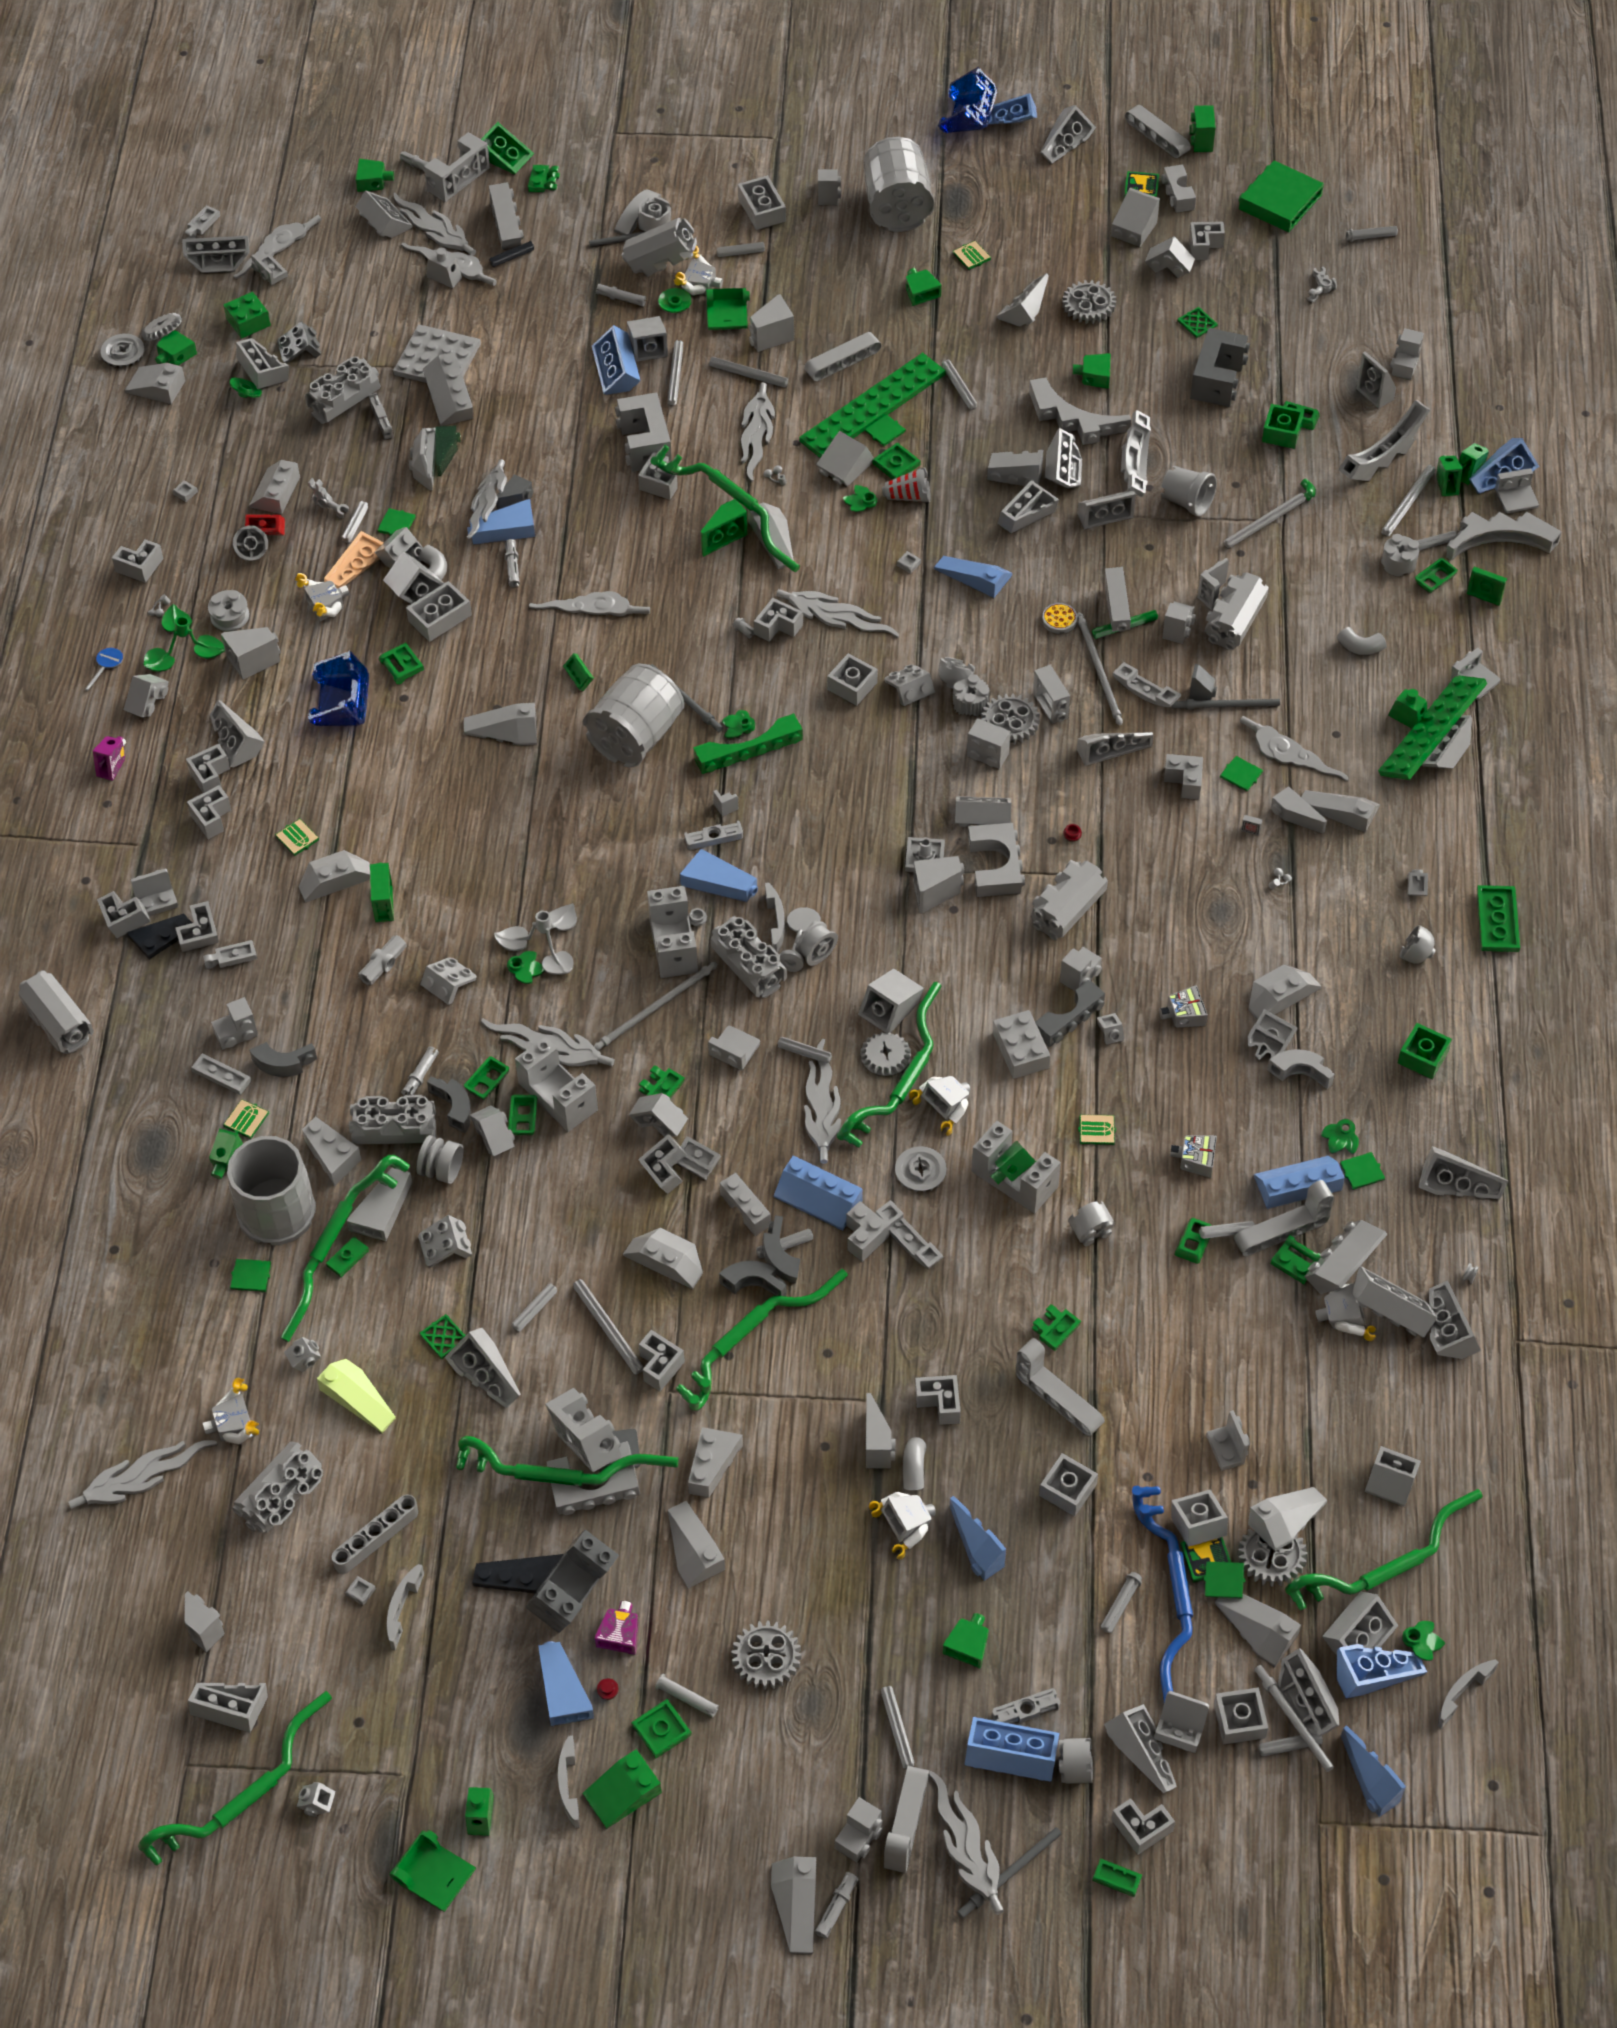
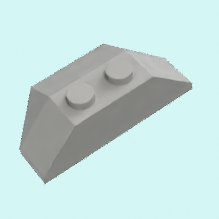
(216, 253)
(423, 457)
(1063, 460)
(1452, 745)
(333, 874)
(1280, 990)
(667, 1255)
(1307, 1693)

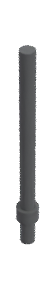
(1190, 704)
(707, 717)
(977, 1900)

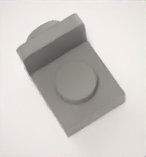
(1417, 883)
(1111, 1027)

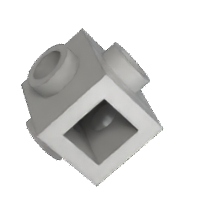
(303, 1354)
(315, 1799)

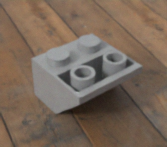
(399, 542)
(1392, 1476)
(202, 1622)

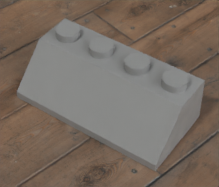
(448, 389)
(1344, 1256)
(1393, 1302)

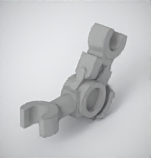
(1324, 284)
(324, 500)

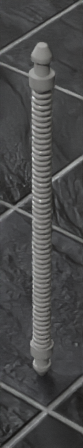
(1102, 676)
(657, 1004)

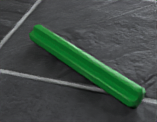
(1135, 621)

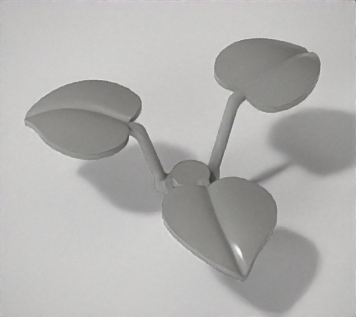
(562, 919)

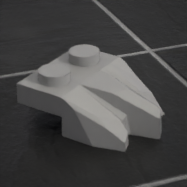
(1270, 1034)

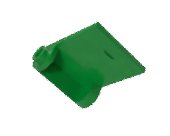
(727, 308)
(429, 1870)

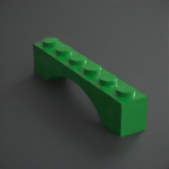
(716, 756)

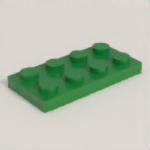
(1498, 918)

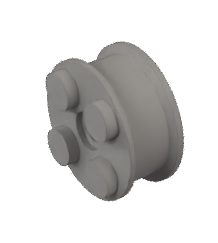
(228, 610)
(816, 943)

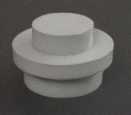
(697, 917)

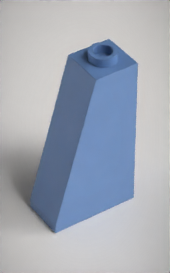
(506, 524)
(718, 877)
(564, 1692)

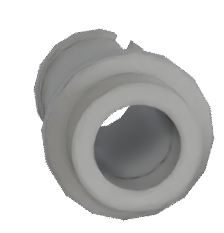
(743, 627)

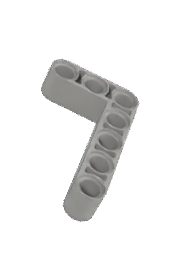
(1294, 1223)
(1052, 1390)
(901, 1840)

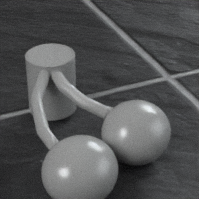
(777, 470)
(159, 612)
(1276, 882)

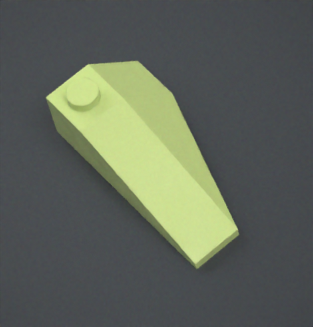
(355, 1392)

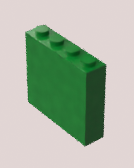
(1280, 196)

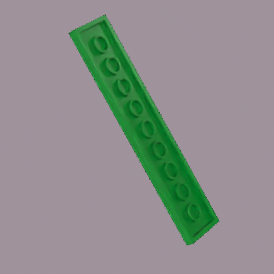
(874, 403)

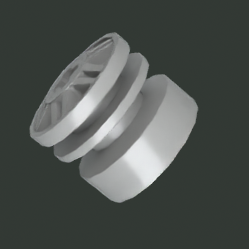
(440, 1159)

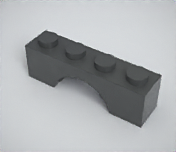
(1055, 1026)

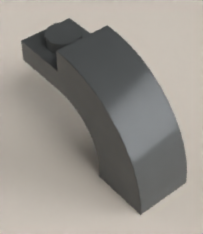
(282, 1063)
(457, 1096)
(786, 1265)
(752, 1273)

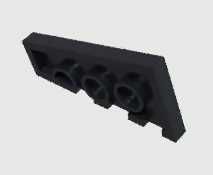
(515, 1574)

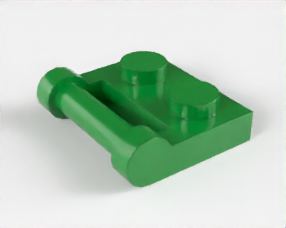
(405, 658)
(1292, 1263)

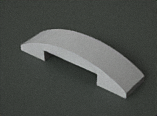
(629, 218)
(1143, 688)
(774, 901)
(908, 1237)
(410, 1582)
(1479, 1673)
(566, 1758)

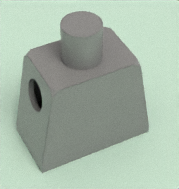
(443, 268)

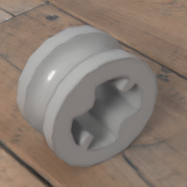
(1470, 1273)

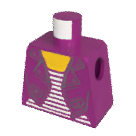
(109, 757)
(619, 1630)

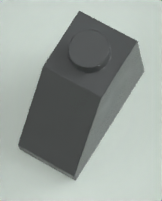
(514, 491)
(1202, 685)

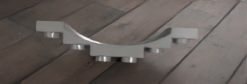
(1135, 453)

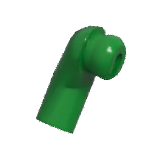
(1310, 489)

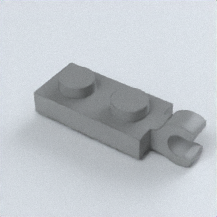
(202, 222)
(231, 955)

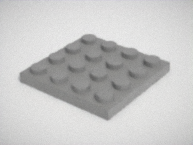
(428, 344)

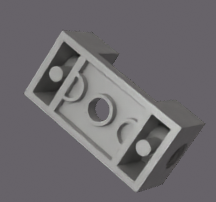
(447, 180)
(586, 1436)

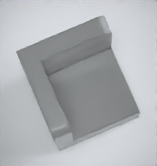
(726, 803)

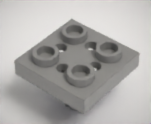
(923, 850)

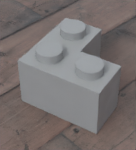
(828, 186)
(1205, 236)
(1171, 255)
(1407, 353)
(656, 481)
(138, 563)
(778, 617)
(1178, 622)
(143, 693)
(207, 766)
(1186, 771)
(207, 811)
(122, 916)
(199, 933)
(1079, 967)
(237, 1026)
(658, 1112)
(492, 1126)
(659, 1163)
(868, 1231)
(663, 1359)
(939, 1392)
(861, 1828)
(1142, 1830)

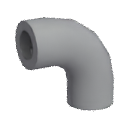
(435, 559)
(1361, 645)
(914, 1464)

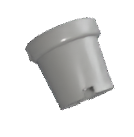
(1190, 489)

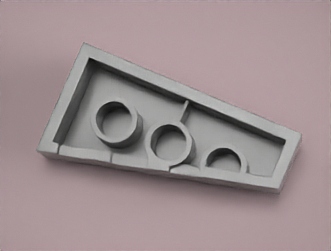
(504, 214)

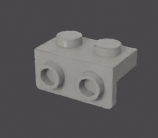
(269, 268)

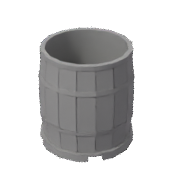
(897, 184)
(633, 714)
(271, 1190)

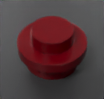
(1072, 832)
(607, 1689)

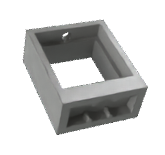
(1051, 694)

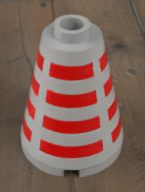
(909, 487)

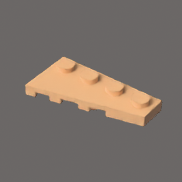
(355, 560)

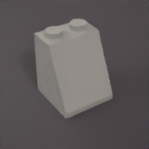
(1135, 217)
(771, 325)
(647, 338)
(844, 459)
(411, 579)
(251, 650)
(937, 881)
(890, 1000)

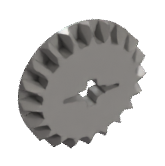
(161, 326)
(127, 342)
(875, 1060)
(931, 1162)

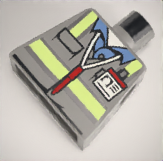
(1185, 1008)
(1196, 1154)

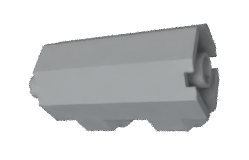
(660, 245)
(335, 394)
(1236, 610)
(1069, 899)
(748, 957)
(55, 1012)
(387, 1122)
(277, 1488)

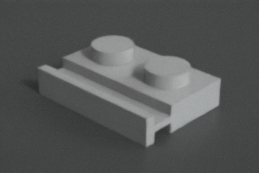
(698, 1158)

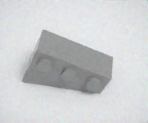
(1015, 468)
(1027, 507)

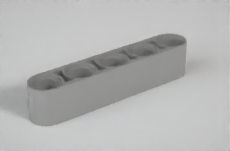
(1157, 131)
(842, 356)
(372, 1543)

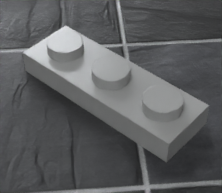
(221, 1074)

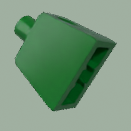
(372, 175)
(922, 286)
(175, 349)
(1094, 370)
(1472, 458)
(1449, 468)
(1408, 708)
(223, 1149)
(1018, 1159)
(968, 1641)
(479, 1807)

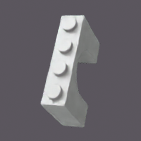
(1003, 840)
(619, 1486)

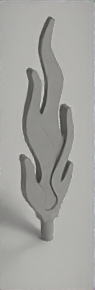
(437, 229)
(760, 408)
(487, 497)
(830, 611)
(574, 1053)
(825, 1110)
(133, 1481)
(982, 1876)

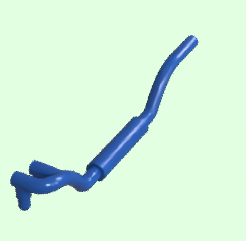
(1177, 1574)

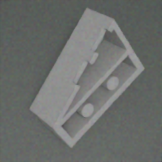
(260, 365)
(331, 1149)
(712, 1457)
(228, 1704)

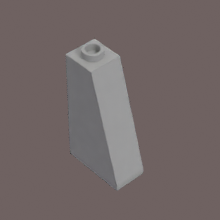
(1117, 599)
(381, 1207)

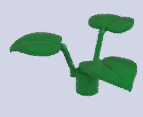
(179, 623)

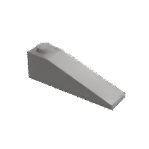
(778, 531)
(509, 723)
(1452, 1175)
(481, 1363)
(693, 1546)
(1262, 1626)

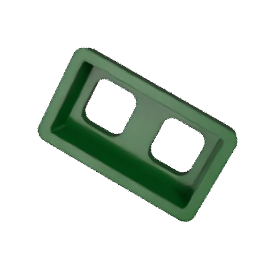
(1308, 423)
(1429, 574)
(480, 1077)
(515, 1118)
(1192, 1255)

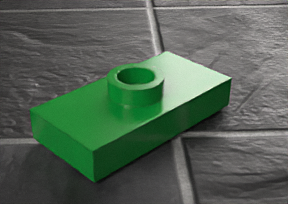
(578, 672)
(347, 1257)
(1117, 1877)

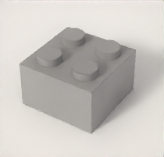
(852, 679)
(988, 743)
(1068, 1484)
(1199, 1517)
(1240, 1715)

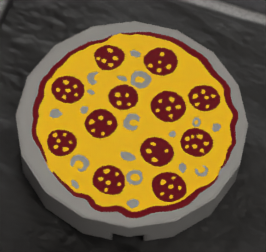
(1059, 618)

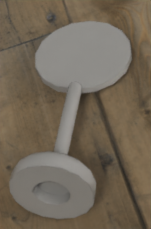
(798, 921)

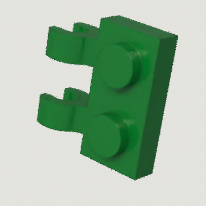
(543, 178)
(667, 1082)
(1059, 1330)

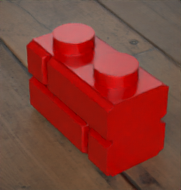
(268, 524)

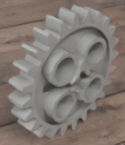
(1089, 301)
(1013, 715)
(1292, 1559)
(765, 1673)

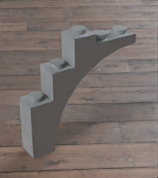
(1069, 418)
(1398, 440)
(1502, 528)

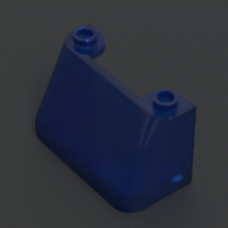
(974, 102)
(342, 691)

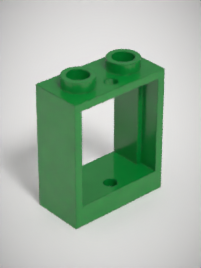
(381, 892)

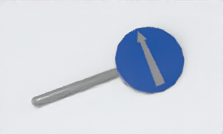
(108, 659)

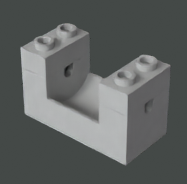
(640, 415)
(672, 932)
(557, 1091)
(1032, 1186)

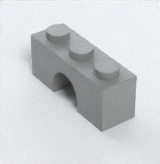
(1175, 181)
(738, 1194)

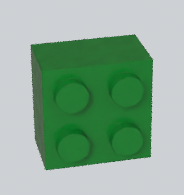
(1202, 128)
(247, 315)
(1283, 426)
(1424, 1051)

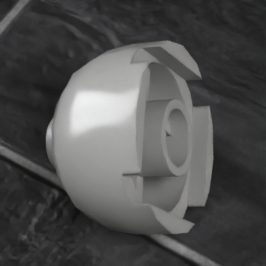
(250, 543)
(954, 670)
(1418, 946)

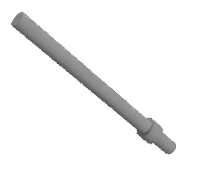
(1271, 1686)

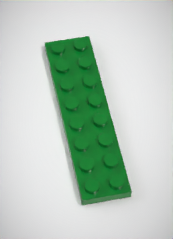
(1433, 727)

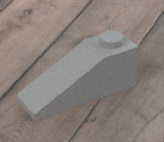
(1296, 810)

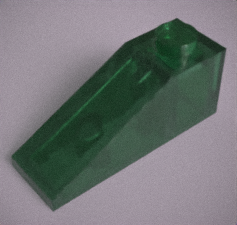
(446, 446)

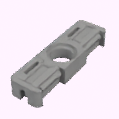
(381, 416)
(726, 834)
(1040, 1703)

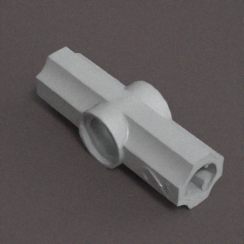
(382, 960)

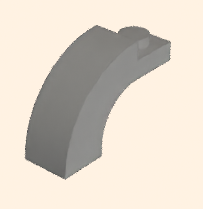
(1301, 1062)

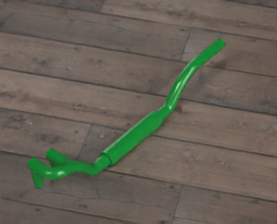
(731, 489)
(898, 1095)
(332, 1230)
(741, 1330)
(552, 1474)
(1386, 1571)
(242, 1800)

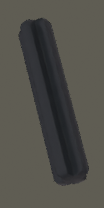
(511, 254)

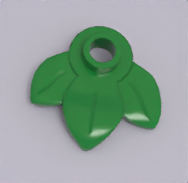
(861, 499)
(738, 724)
(526, 967)
(1339, 1138)
(1425, 1642)

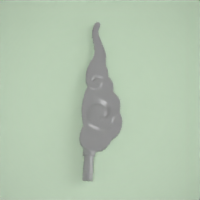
(280, 239)
(468, 264)
(595, 603)
(1287, 750)

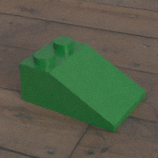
(505, 149)
(724, 527)
(622, 1789)

